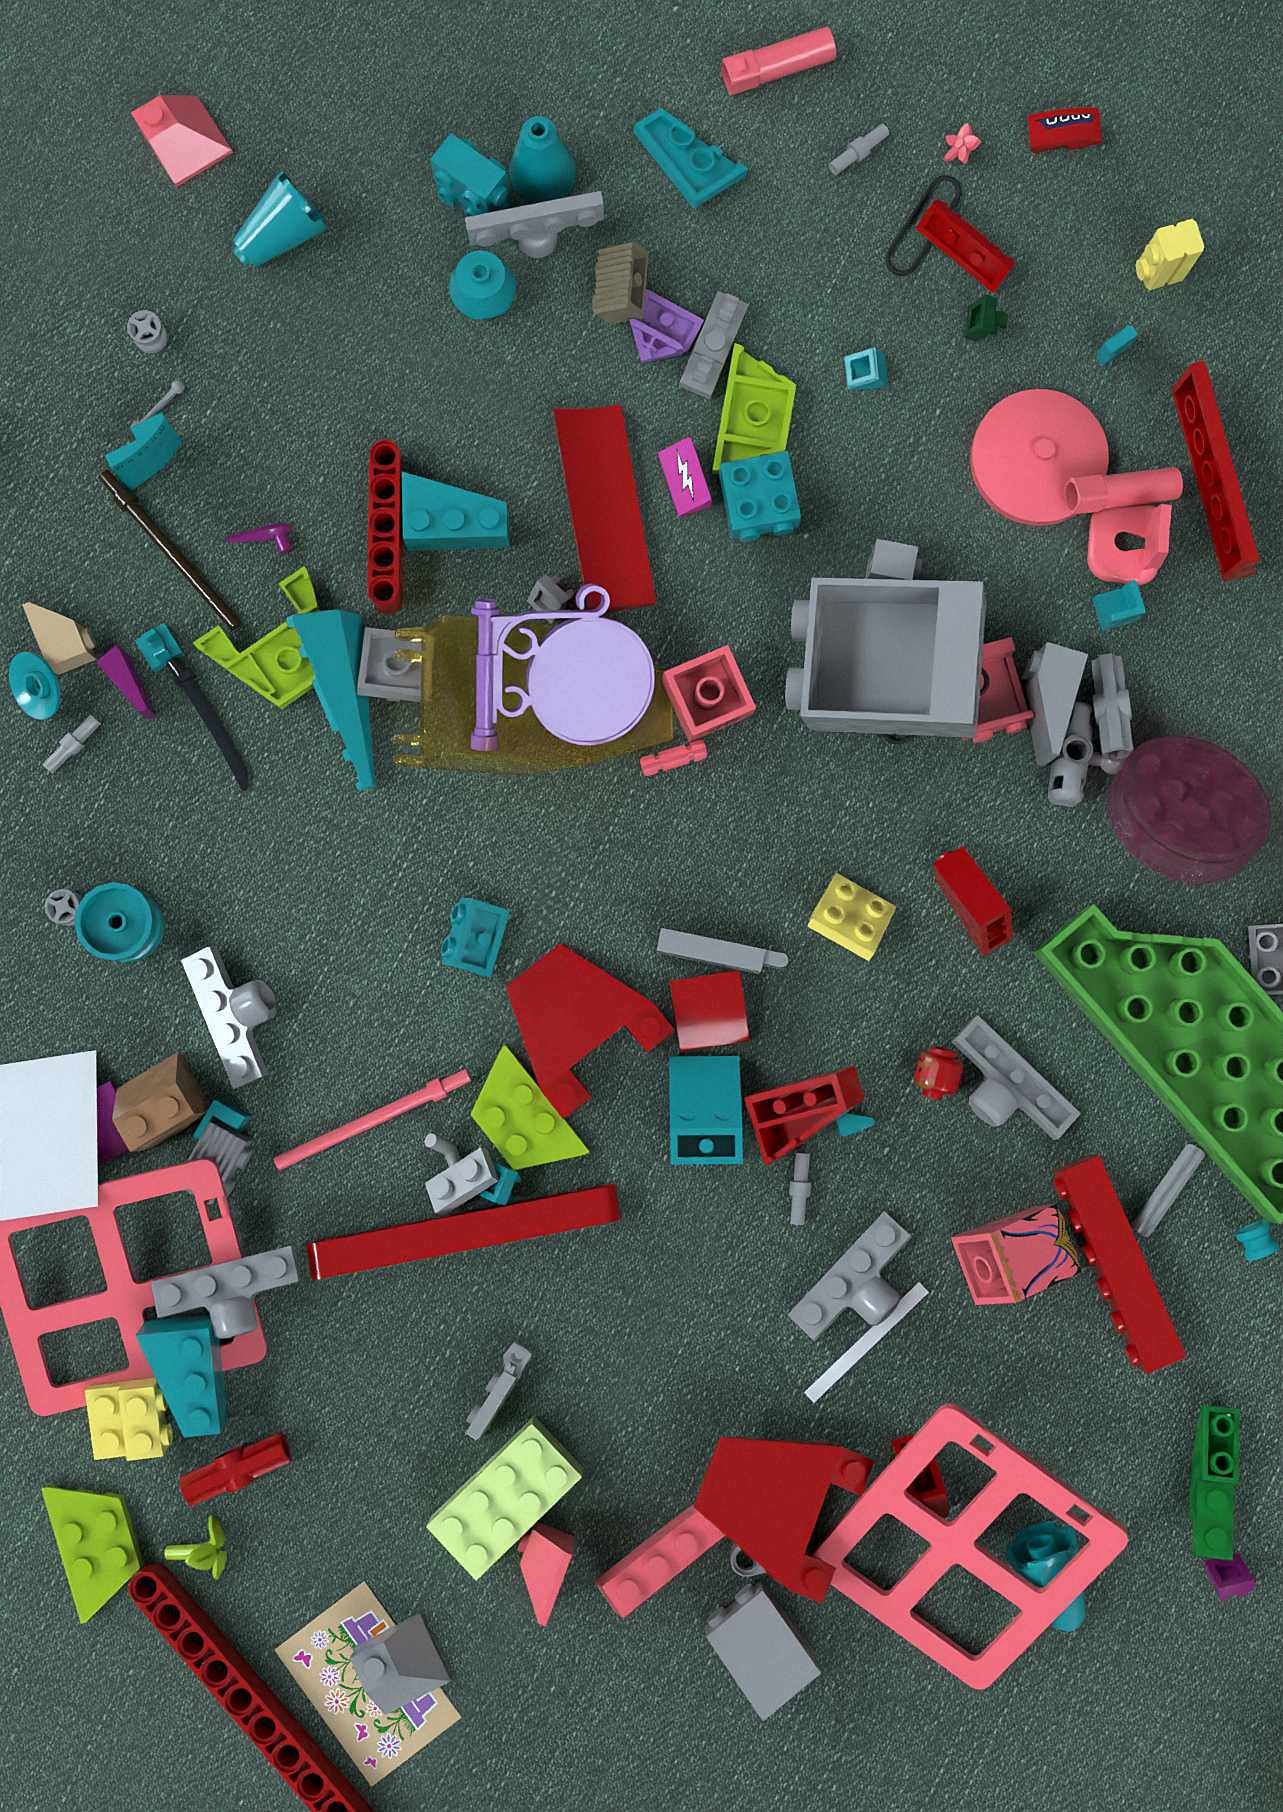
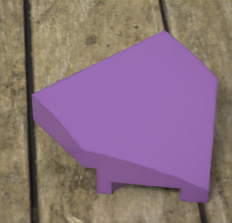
(664, 329)

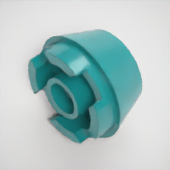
(482, 285)

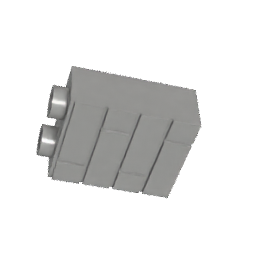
(889, 656)

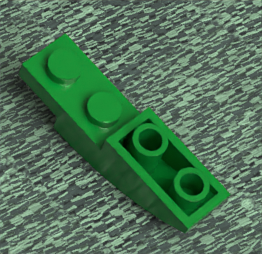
(1213, 1480)

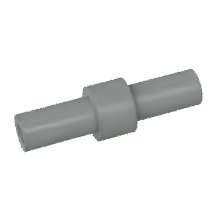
(858, 149)
(71, 744)
(800, 1189)

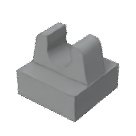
(549, 596)

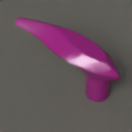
(265, 533)

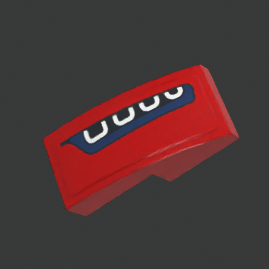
(1064, 127)

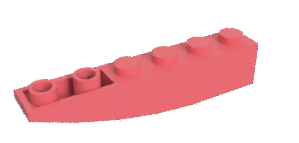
(657, 1560)

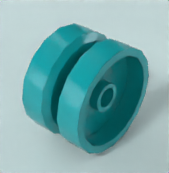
(105, 936)

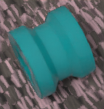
(1257, 1240)

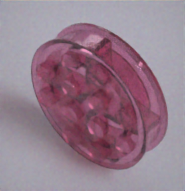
(1188, 809)

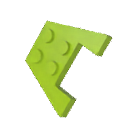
(274, 662)

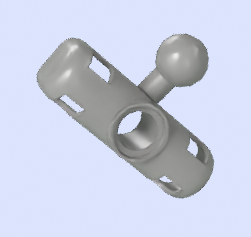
(1075, 771)

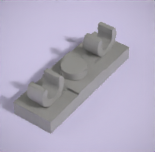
(713, 344)

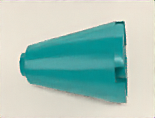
(541, 163)
(277, 223)
(1040, 1555)

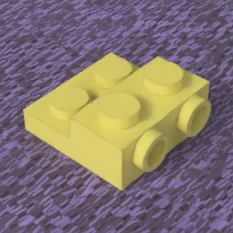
(128, 1419)

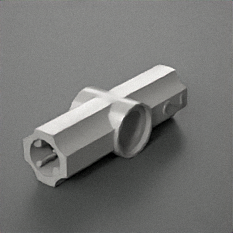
(1112, 707)

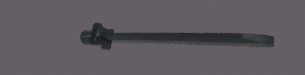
(185, 679)

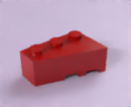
(800, 1109)

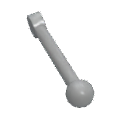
(177, 387)

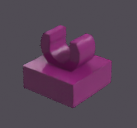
(1229, 1577)

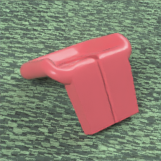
(1121, 566)

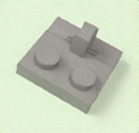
(382, 674)

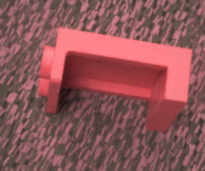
(1003, 702)

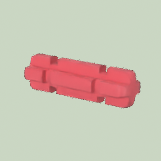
(673, 757)

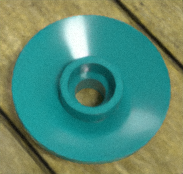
(34, 685)

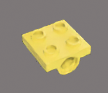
(852, 916)

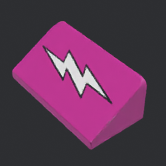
(685, 478)

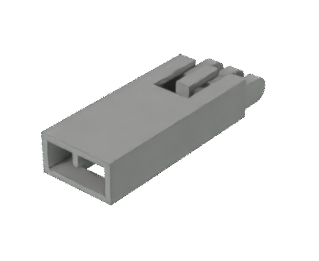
(718, 952)

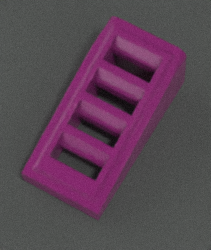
(122, 673)

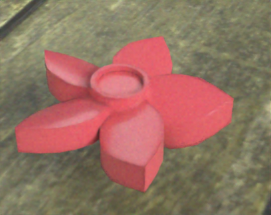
(961, 144)

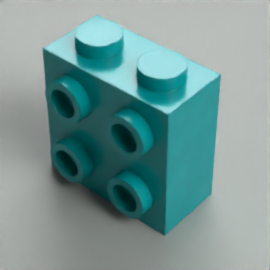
(469, 178)
(759, 496)

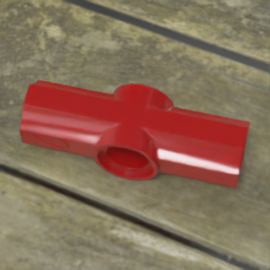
(235, 1469)

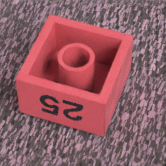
(708, 693)

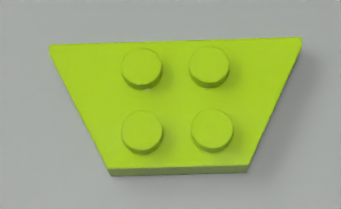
(754, 411)
(521, 1117)
(94, 1544)

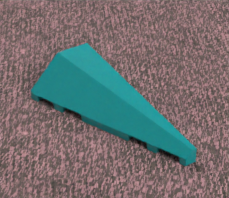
(334, 649)

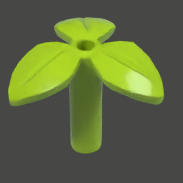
(203, 1555)

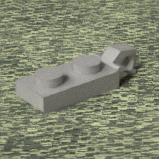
(499, 1388)

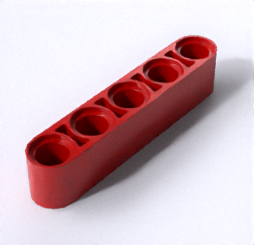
(382, 511)

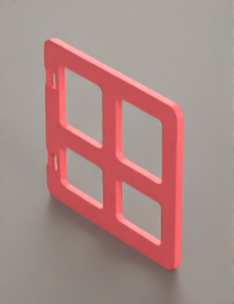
(124, 1295)
(955, 1544)

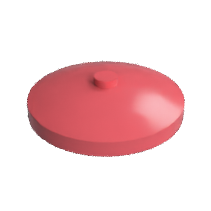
(1030, 452)

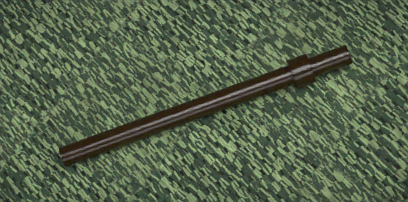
(127, 501)

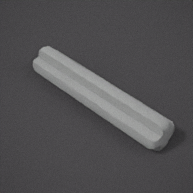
(1168, 1190)

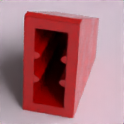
(974, 900)

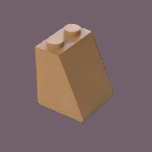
(158, 1104)

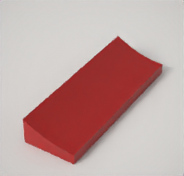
(1215, 473)
(604, 506)

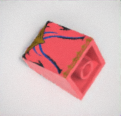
(1016, 1255)

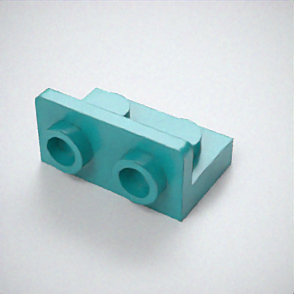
(474, 936)

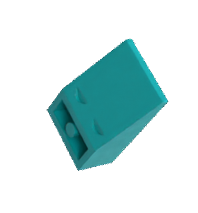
(705, 1110)

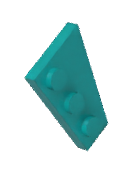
(688, 162)

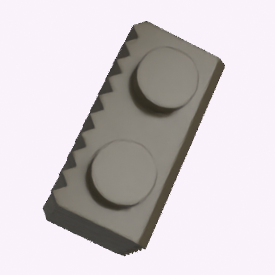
(620, 282)

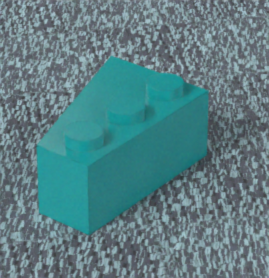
(188, 1370)

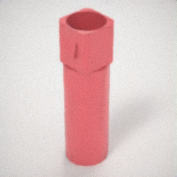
(777, 60)
(1100, 492)

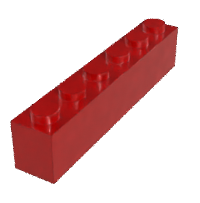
(1118, 1263)

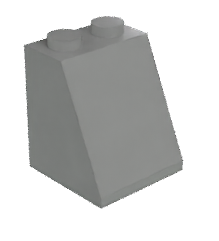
(762, 1649)

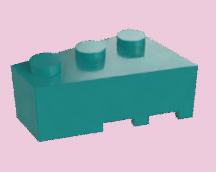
(451, 517)

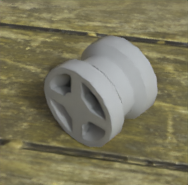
(146, 323)
(58, 905)

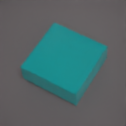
(1116, 345)

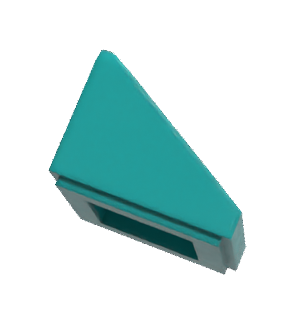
(866, 370)
(851, 1124)

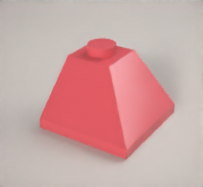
(181, 135)
(544, 1565)

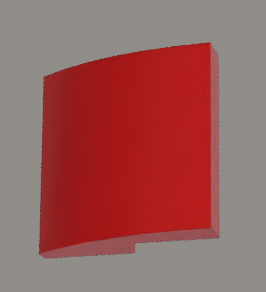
(709, 1010)

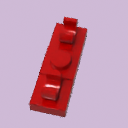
(965, 245)

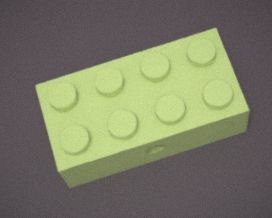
(505, 1498)

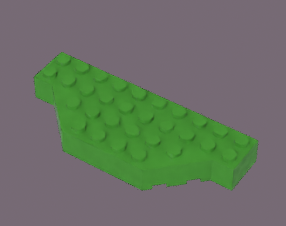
(1192, 1034)

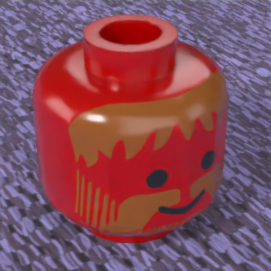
(938, 1072)

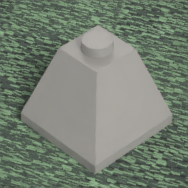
(399, 1664)

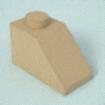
(60, 639)

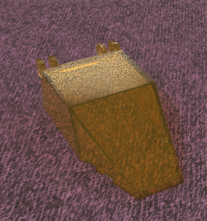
(525, 745)

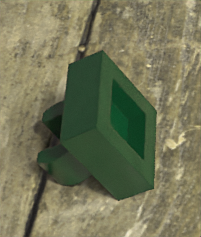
(984, 319)

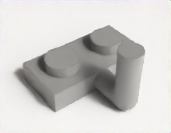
(463, 1177)

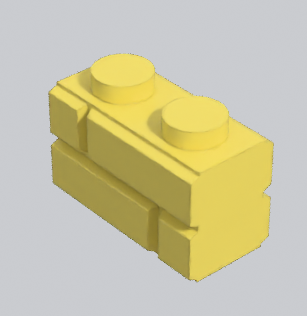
(1170, 254)

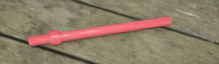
(435, 1090)

